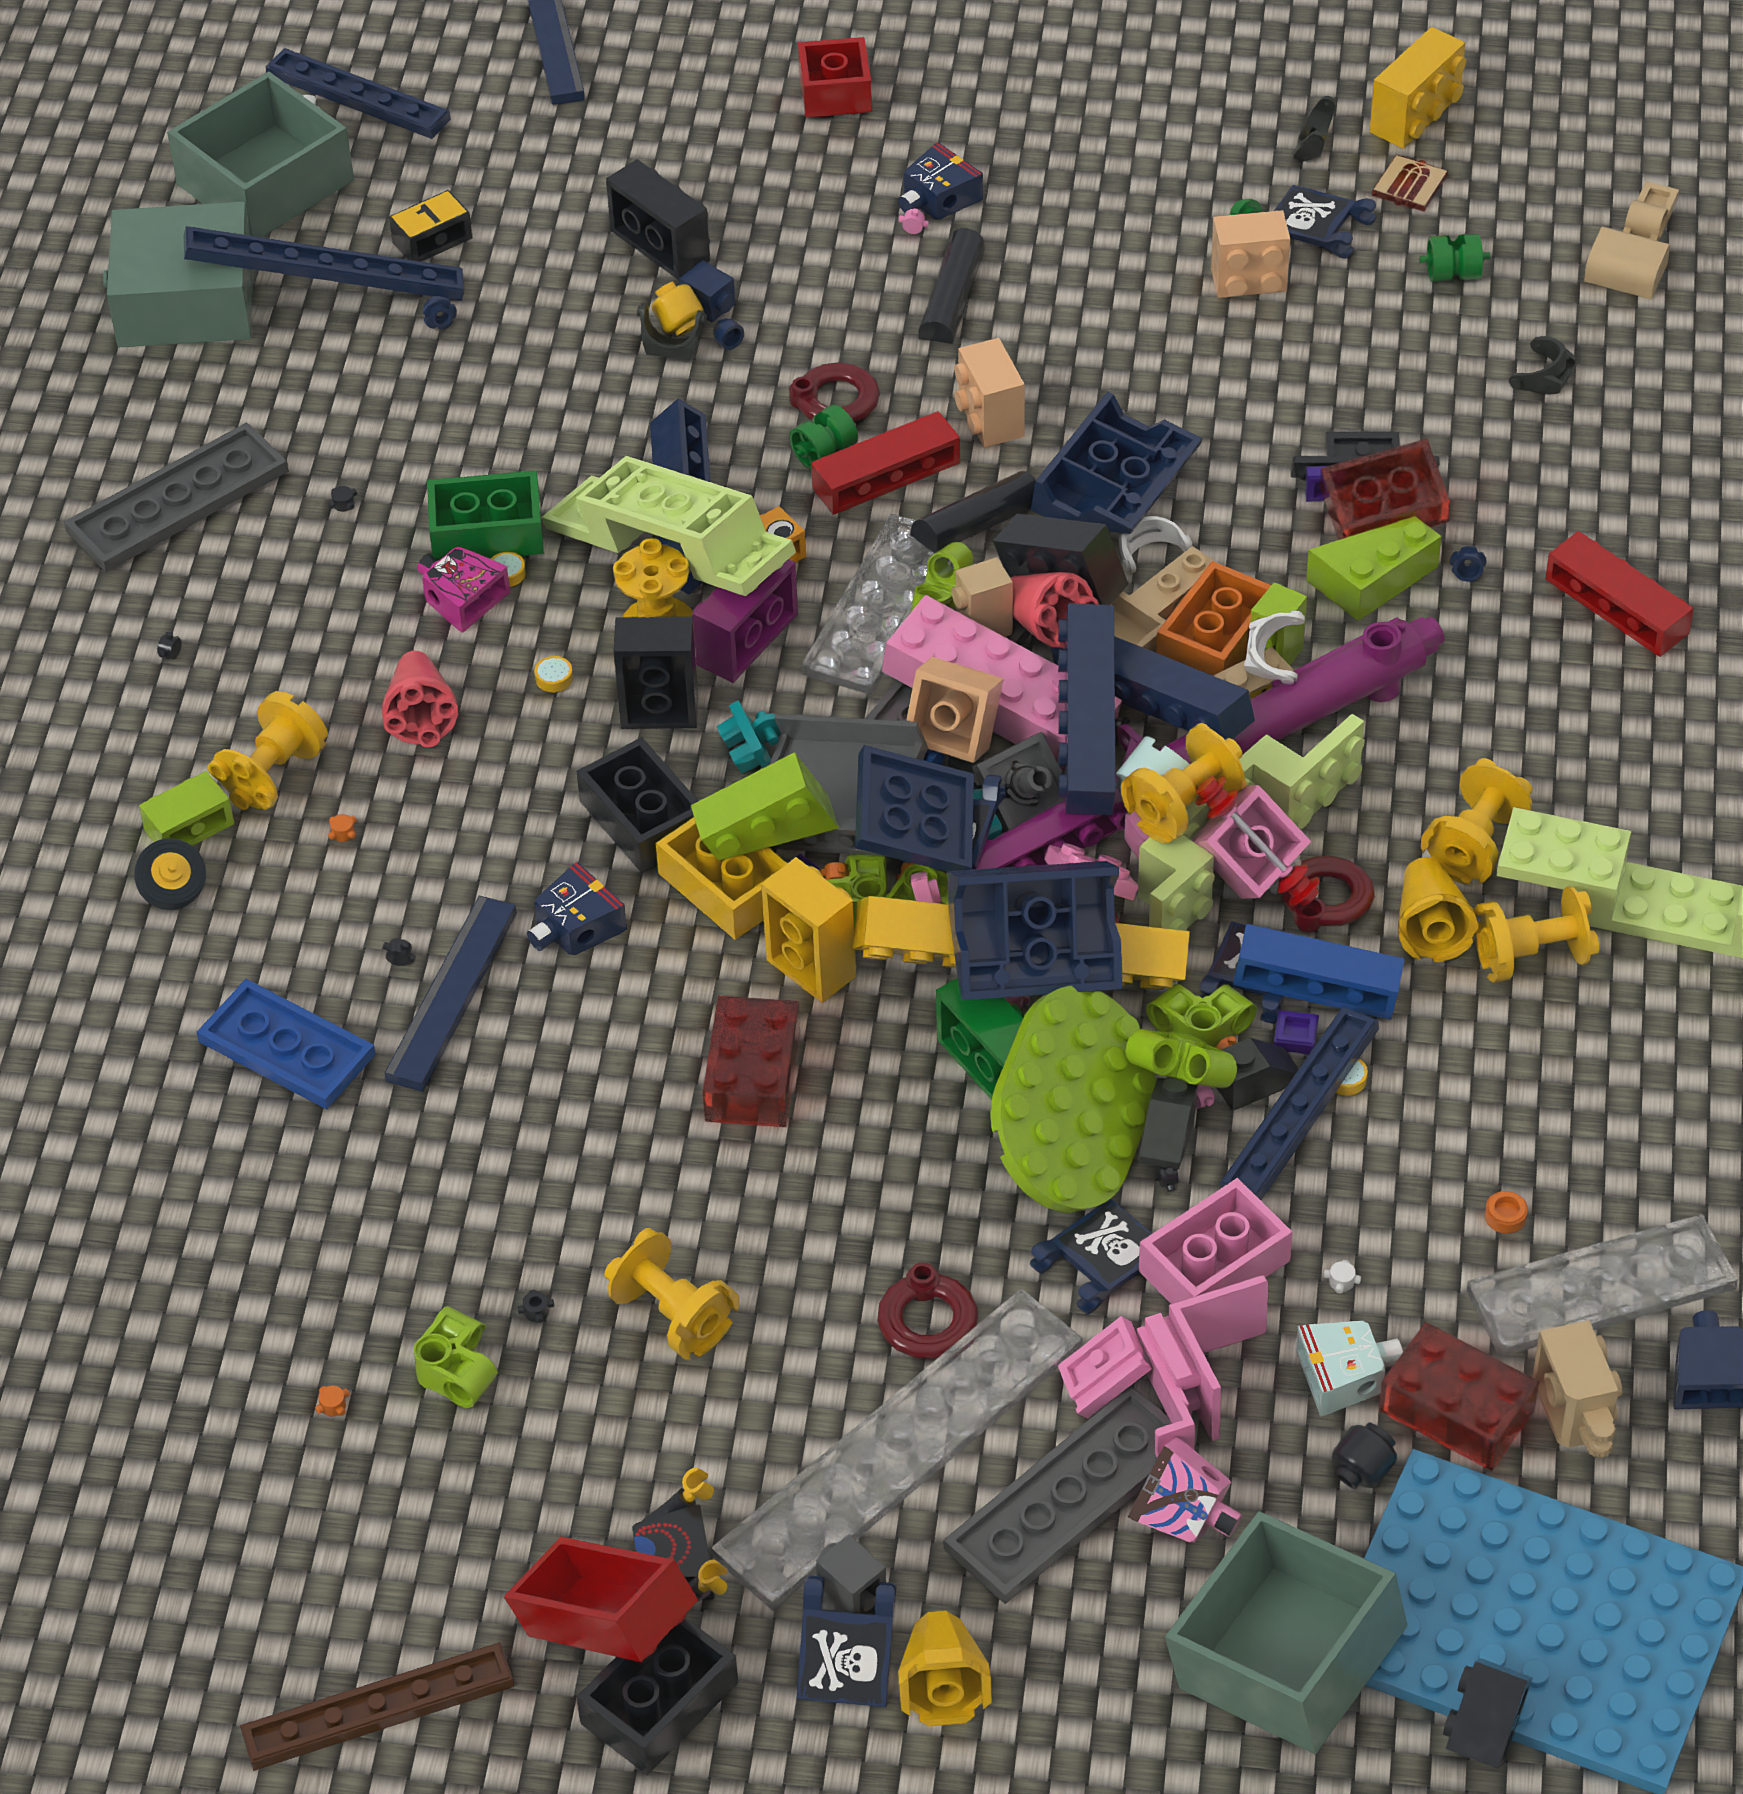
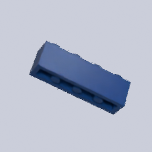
(1318, 971)

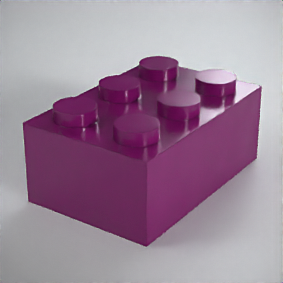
(737, 628)

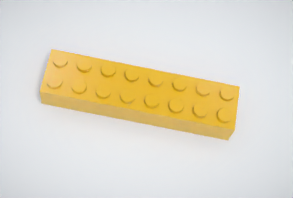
(924, 933)

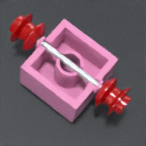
(1253, 842)

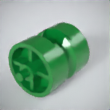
(1457, 257)
(826, 434)

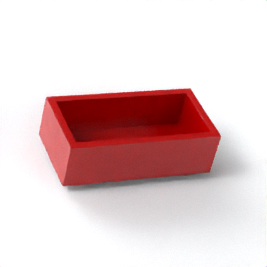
(601, 1598)

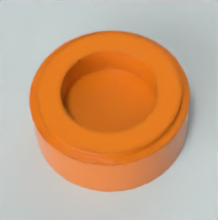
(1506, 1212)

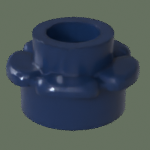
(435, 305)
(1470, 571)

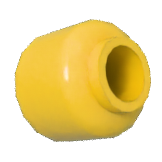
(676, 308)

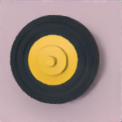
(169, 874)

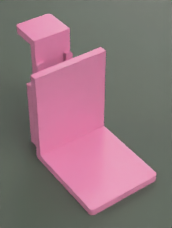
(1177, 1349)

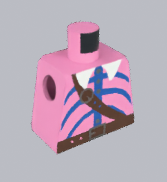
(1184, 1495)

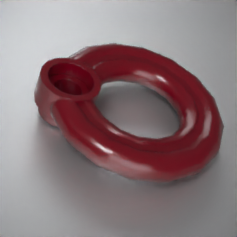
(804, 392)
(1316, 913)
(911, 1288)

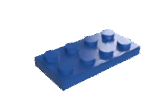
(286, 1043)

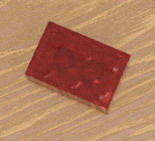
(1385, 490)
(751, 1061)
(1458, 1396)

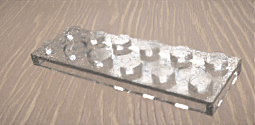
(870, 610)
(1602, 1283)

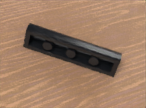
(952, 286)
(975, 512)

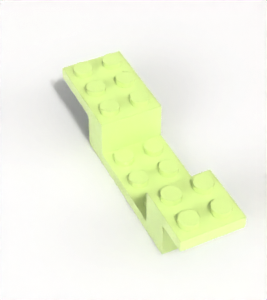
(711, 522)
(1179, 874)
(1621, 893)

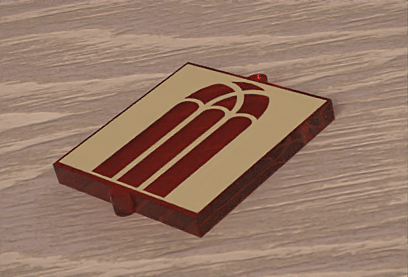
(1410, 183)

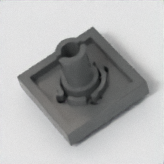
(1035, 778)

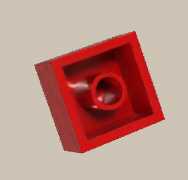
(834, 77)

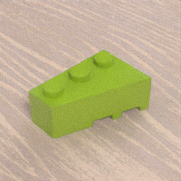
(1374, 565)
(764, 810)

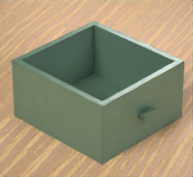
(262, 150)
(170, 299)
(1287, 1631)

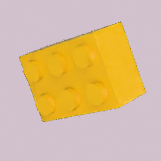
(1417, 87)
(721, 889)
(809, 929)

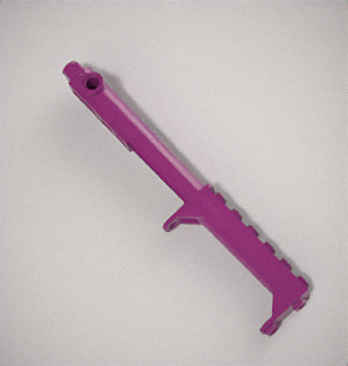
(1359, 669)

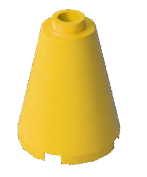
(1434, 913)

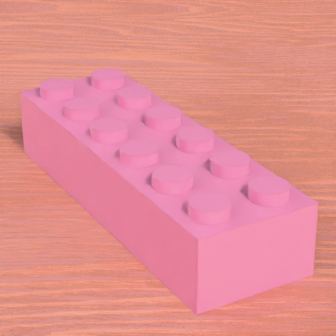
(1029, 685)

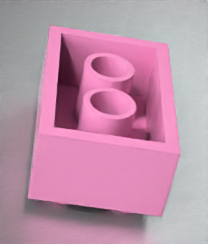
(1215, 1245)

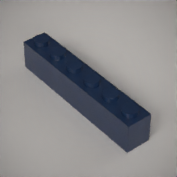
(682, 446)
(1177, 691)
(1088, 709)

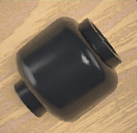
(1364, 1456)

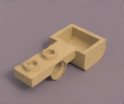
(1635, 258)
(1144, 611)

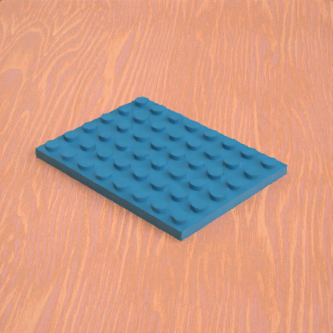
(1585, 1605)

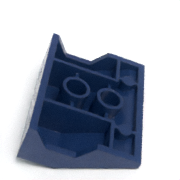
(1112, 469)
(1035, 929)

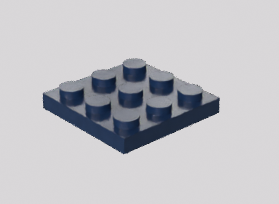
(914, 810)

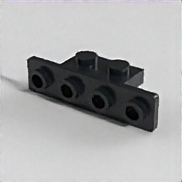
(1345, 447)

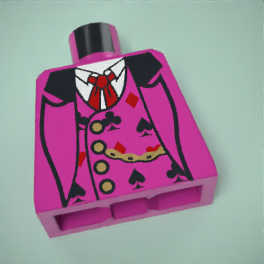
(463, 585)

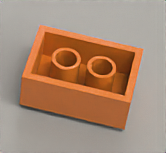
(1212, 620)

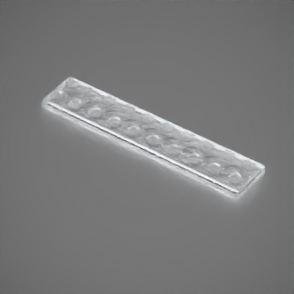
(896, 1447)

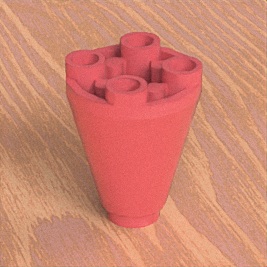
(1043, 600)
(419, 702)

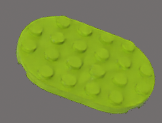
(1071, 1100)

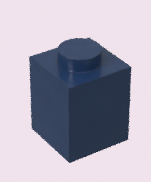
(712, 288)

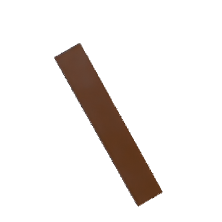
(376, 1706)

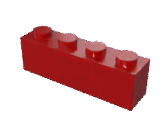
(885, 462)
(1619, 593)

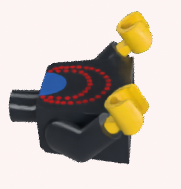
(679, 1534)

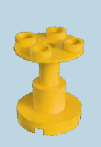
(652, 576)
(285, 733)
(1163, 799)
(1465, 841)
(1504, 939)
(696, 1313)

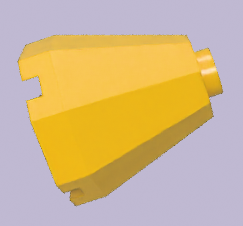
(943, 1672)

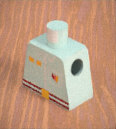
(1343, 1362)

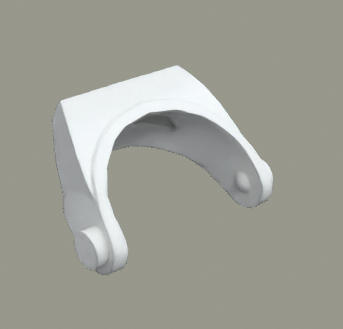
(1148, 531)
(1258, 636)

